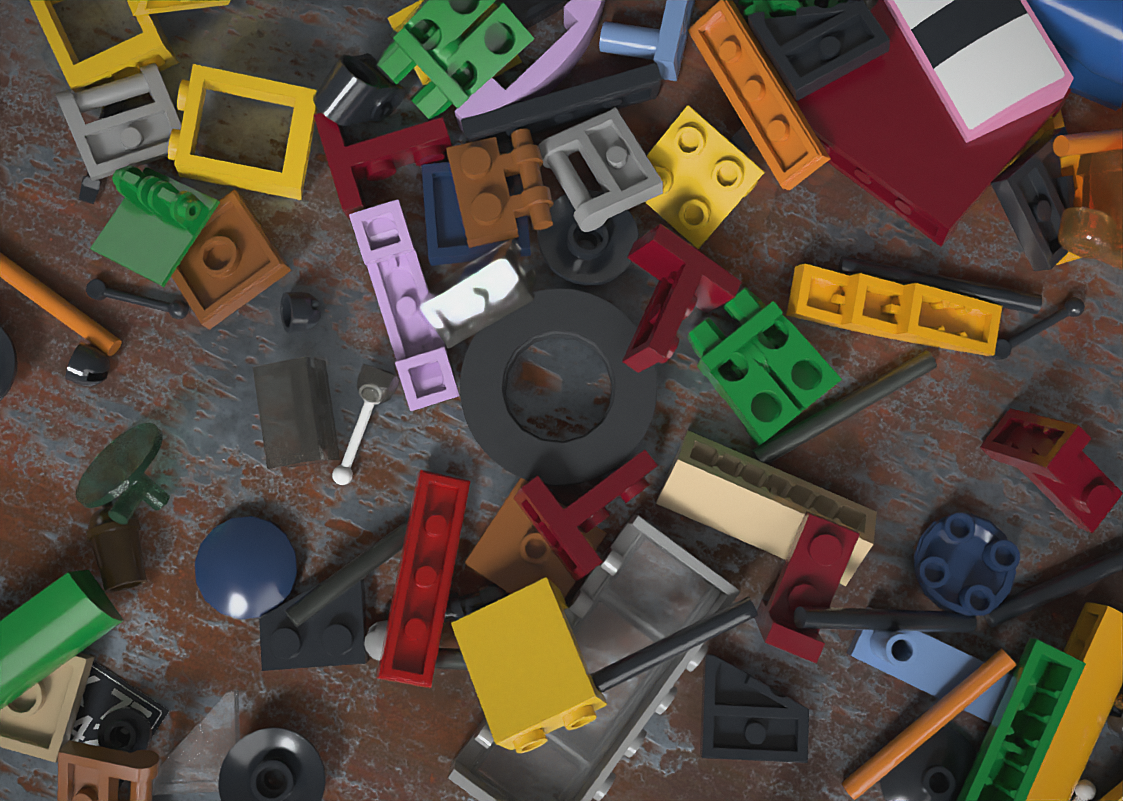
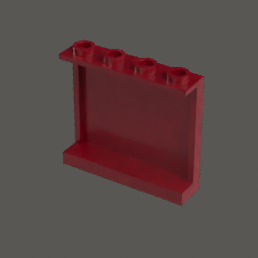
(901, 143)

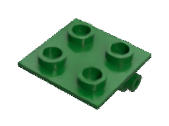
(153, 223)

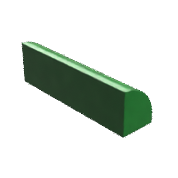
(52, 631)
(1023, 725)

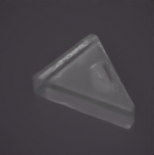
(198, 758)

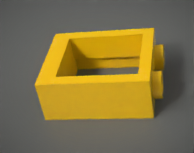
(112, 63)
(191, 101)

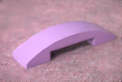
(545, 74)
(400, 290)

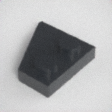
(819, 43)
(1034, 200)
(326, 639)
(749, 717)

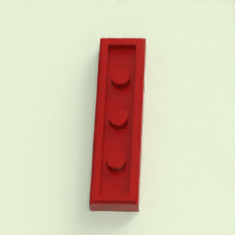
(423, 580)

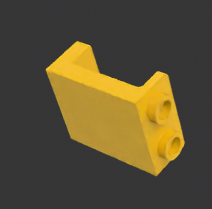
(527, 667)

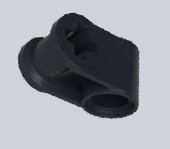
(357, 92)

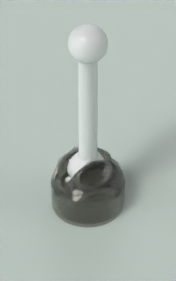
(375, 388)

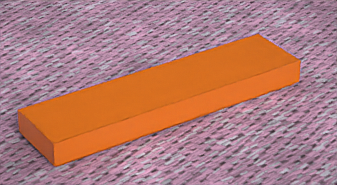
(758, 94)

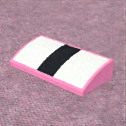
(983, 59)

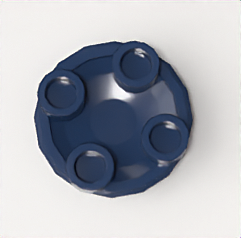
(965, 564)
(246, 567)

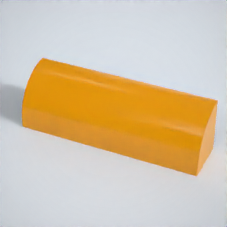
(1099, 644)

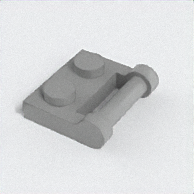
(127, 137)
(615, 162)

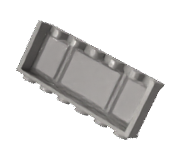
(624, 604)

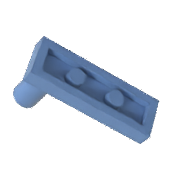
(661, 45)
(925, 665)

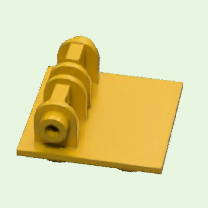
(700, 176)

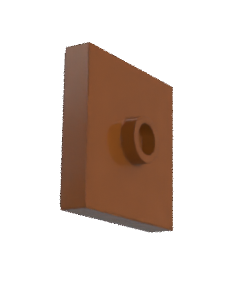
(228, 262)
(516, 553)

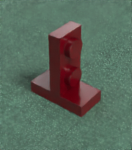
(378, 156)
(684, 282)
(1053, 459)
(560, 525)
(807, 580)

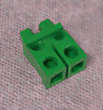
(451, 60)
(762, 367)

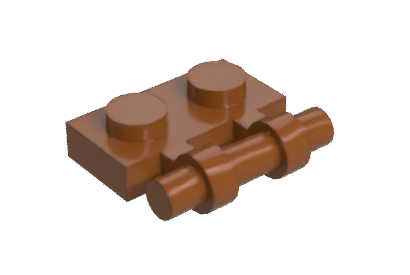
(483, 191)

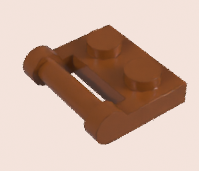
(94, 772)

